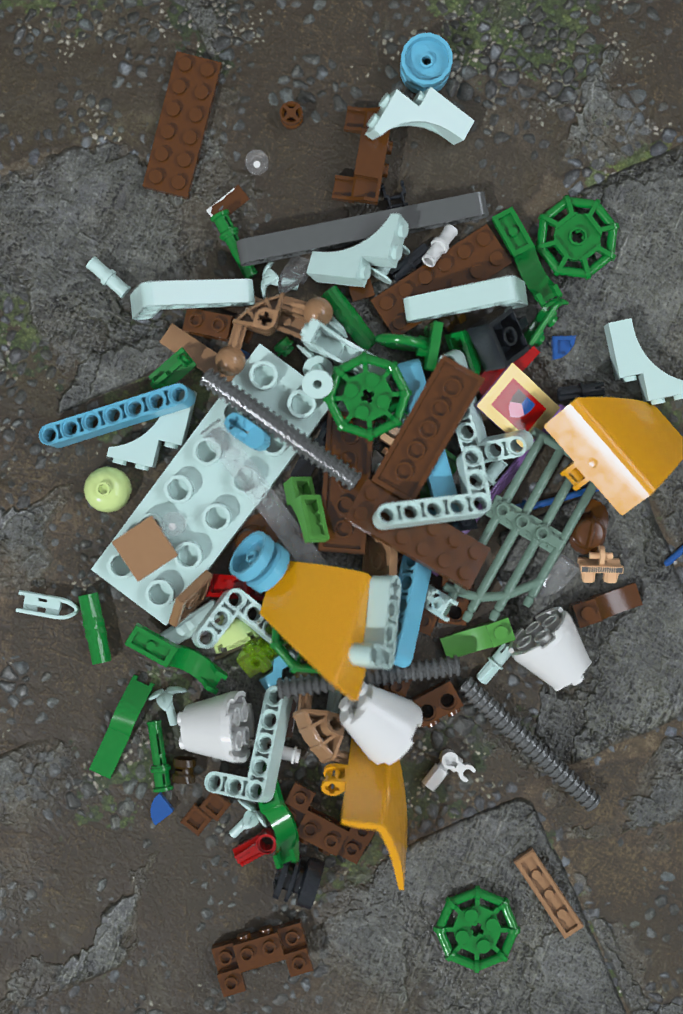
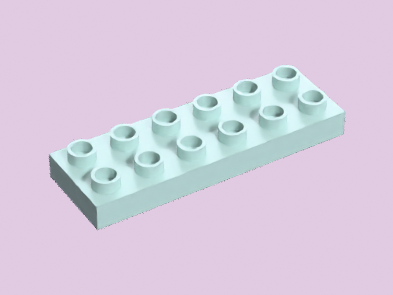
(206, 491)

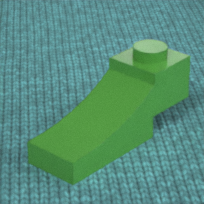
(308, 508)
(478, 637)

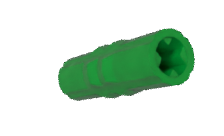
(349, 318)
(94, 628)

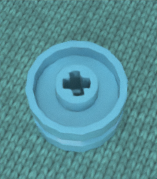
(423, 50)
(259, 561)

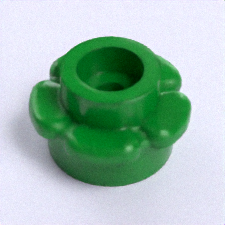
(284, 347)

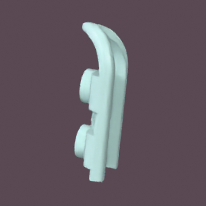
(439, 603)
(52, 606)

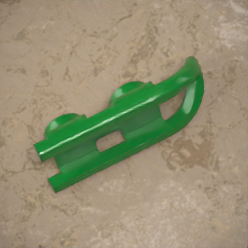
(545, 318)

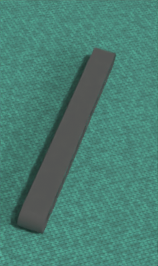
(359, 228)

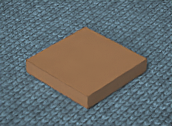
(145, 548)
(190, 598)

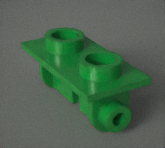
(172, 370)

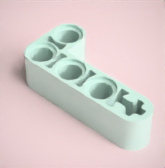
(380, 626)

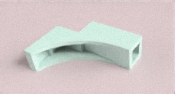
(426, 111)
(353, 264)
(334, 347)
(630, 361)
(145, 449)

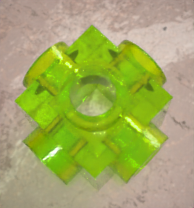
(256, 657)

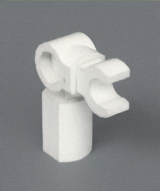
(438, 772)

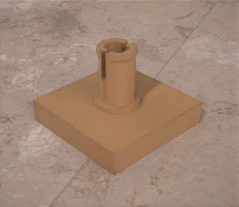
(380, 558)

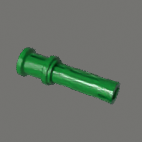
(229, 234)
(160, 766)

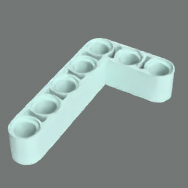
(187, 294)
(466, 298)
(479, 439)
(443, 504)
(230, 612)
(260, 754)

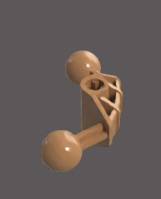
(231, 359)
(320, 729)

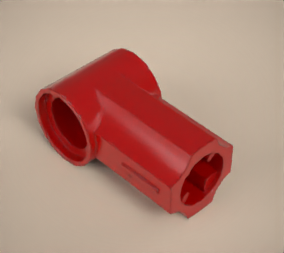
(254, 847)

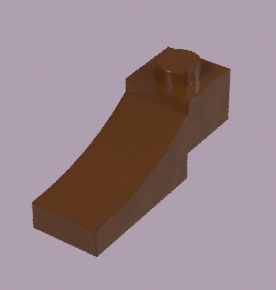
(605, 604)

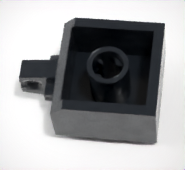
(499, 338)

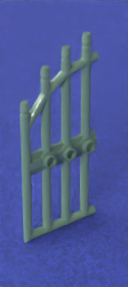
(529, 527)

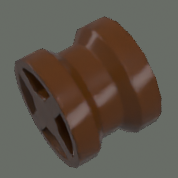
(291, 110)

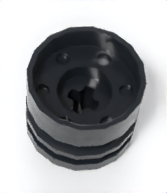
(299, 880)

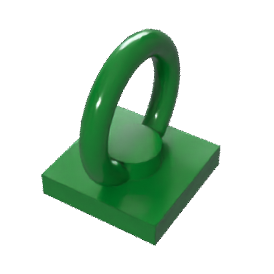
(424, 346)

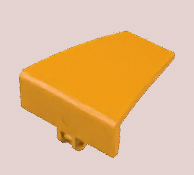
(618, 446)
(322, 616)
(373, 801)

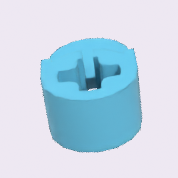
(256, 438)
(271, 678)

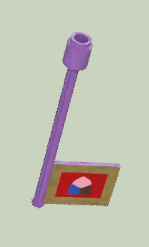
(515, 405)

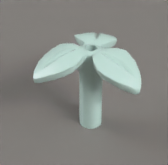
(269, 277)
(164, 700)
(249, 820)

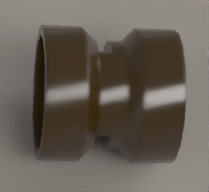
(450, 322)
(184, 769)

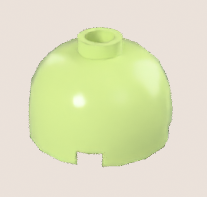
(107, 489)
(236, 635)

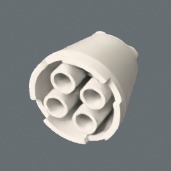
(552, 649)
(381, 723)
(218, 727)

